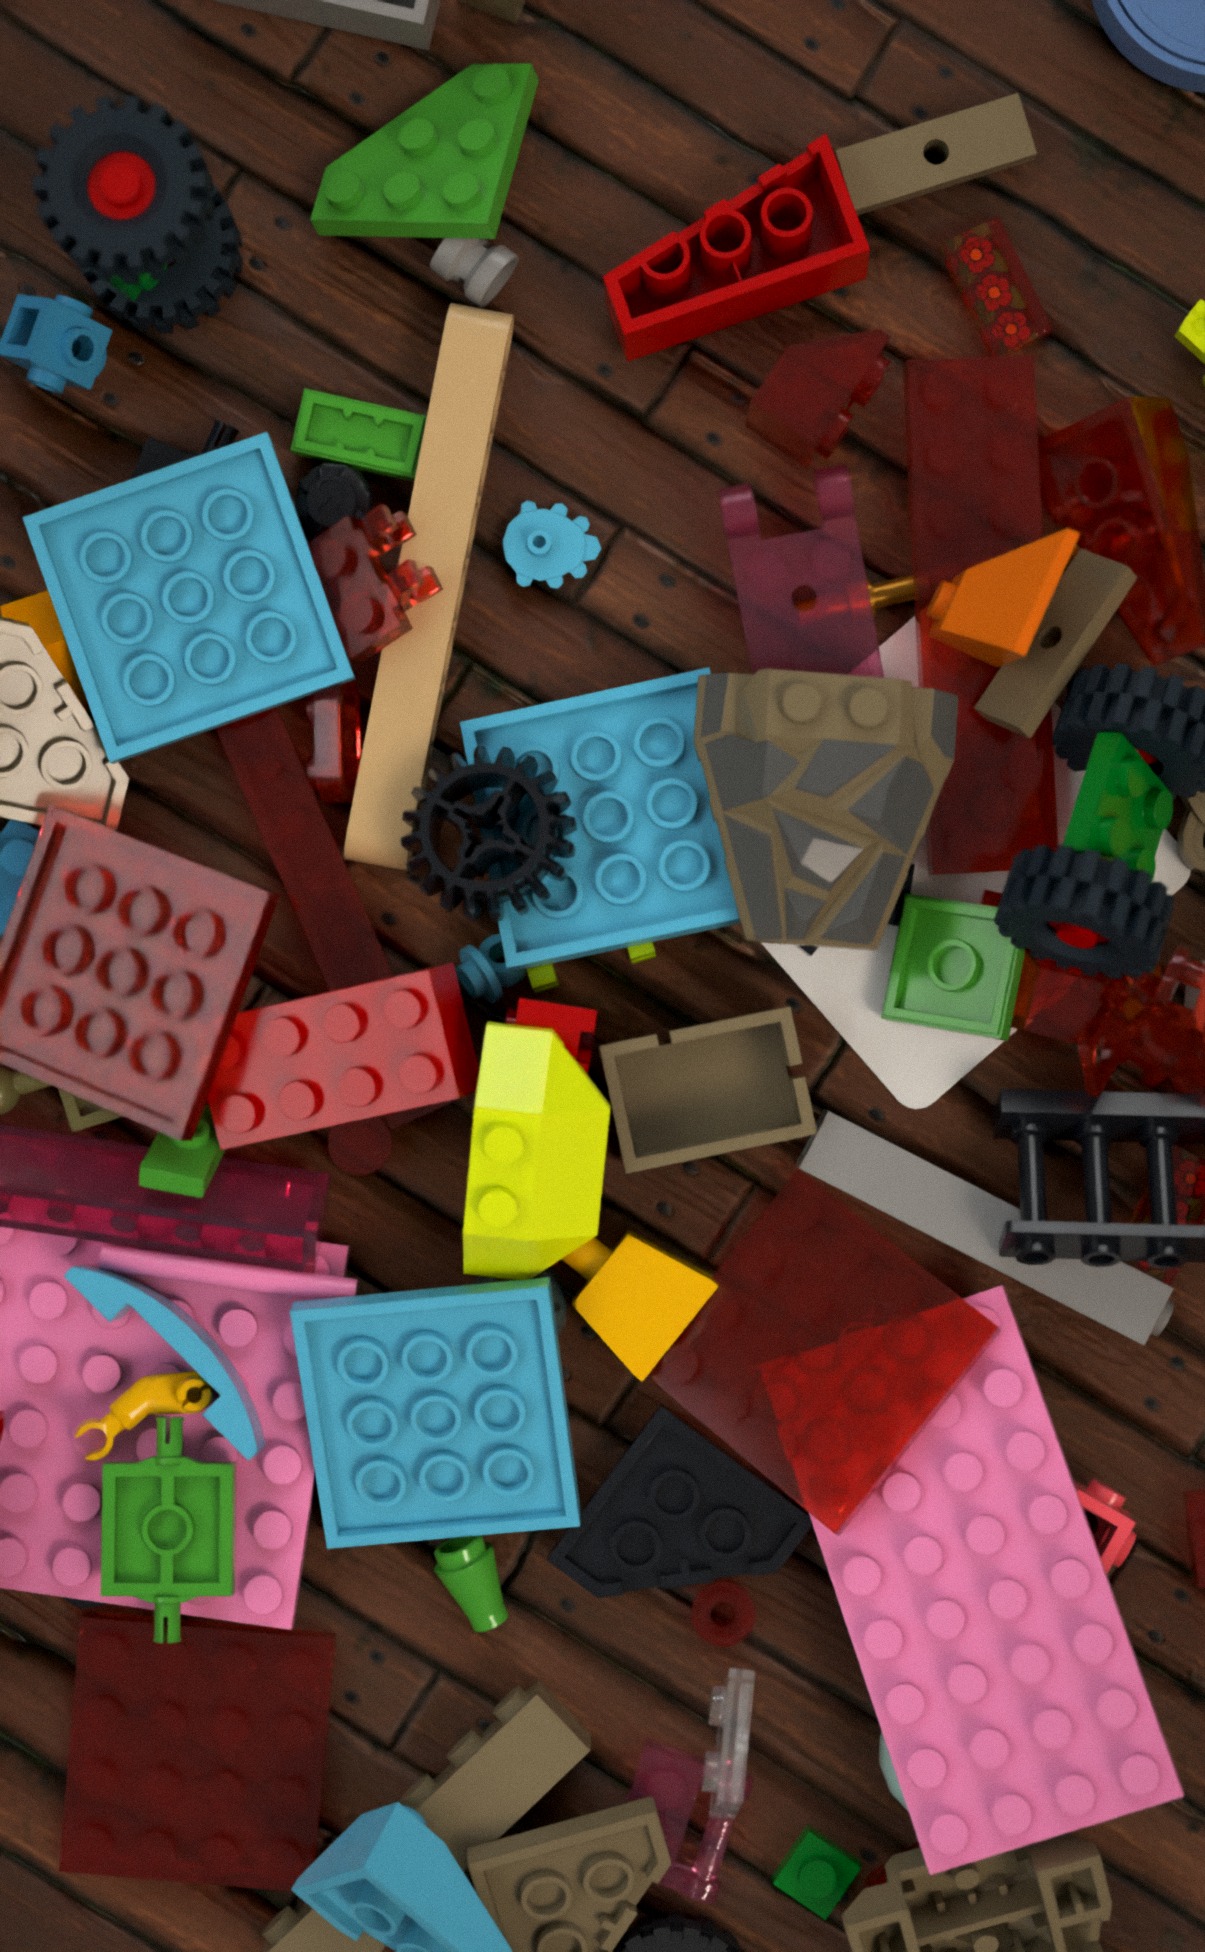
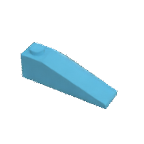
(398, 1887)

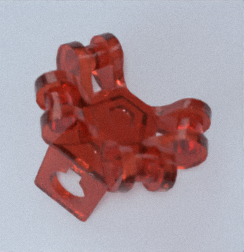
(1159, 1038)

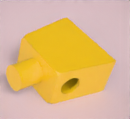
(638, 1297)

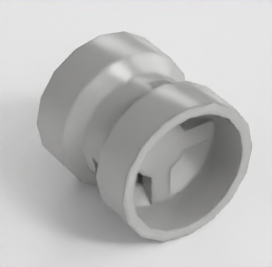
(471, 261)

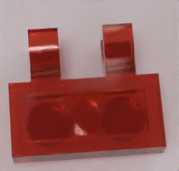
(361, 596)

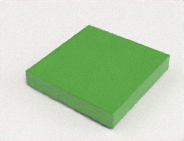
(952, 969)

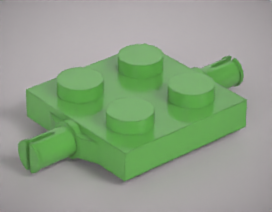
(168, 1528)

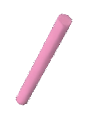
(225, 1273)

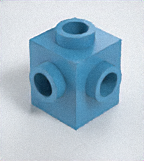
(55, 342)

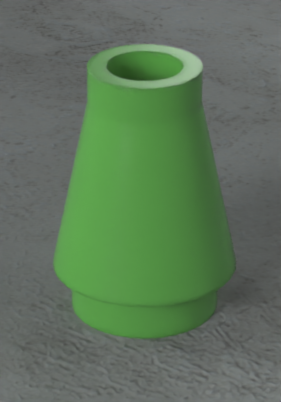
(472, 1578)

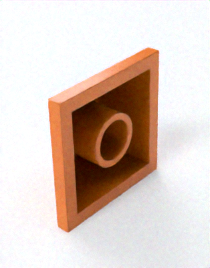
(1000, 603)

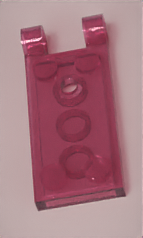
(840, 627)

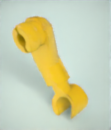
(149, 1395)

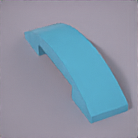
(234, 1410)

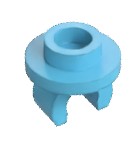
(481, 973)

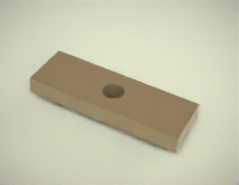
(970, 141)
(1070, 626)

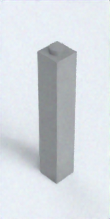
(973, 1224)

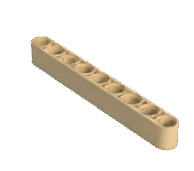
(445, 520)

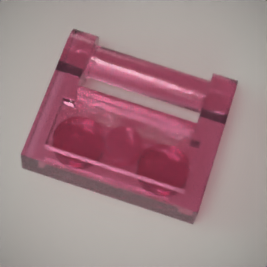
(674, 1783)

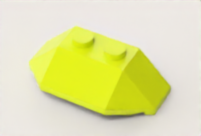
(532, 1155)

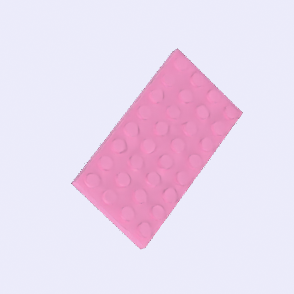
(995, 1627)

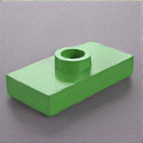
(358, 434)
(183, 1165)

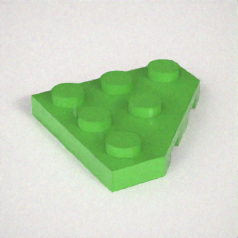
(437, 164)

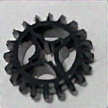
(479, 856)

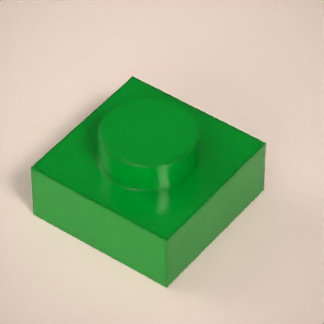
(816, 1872)

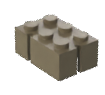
(707, 1090)

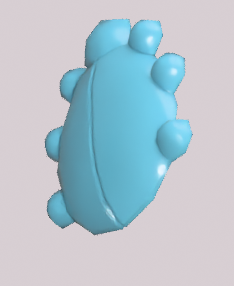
(548, 545)

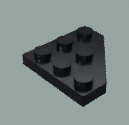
(677, 1517)

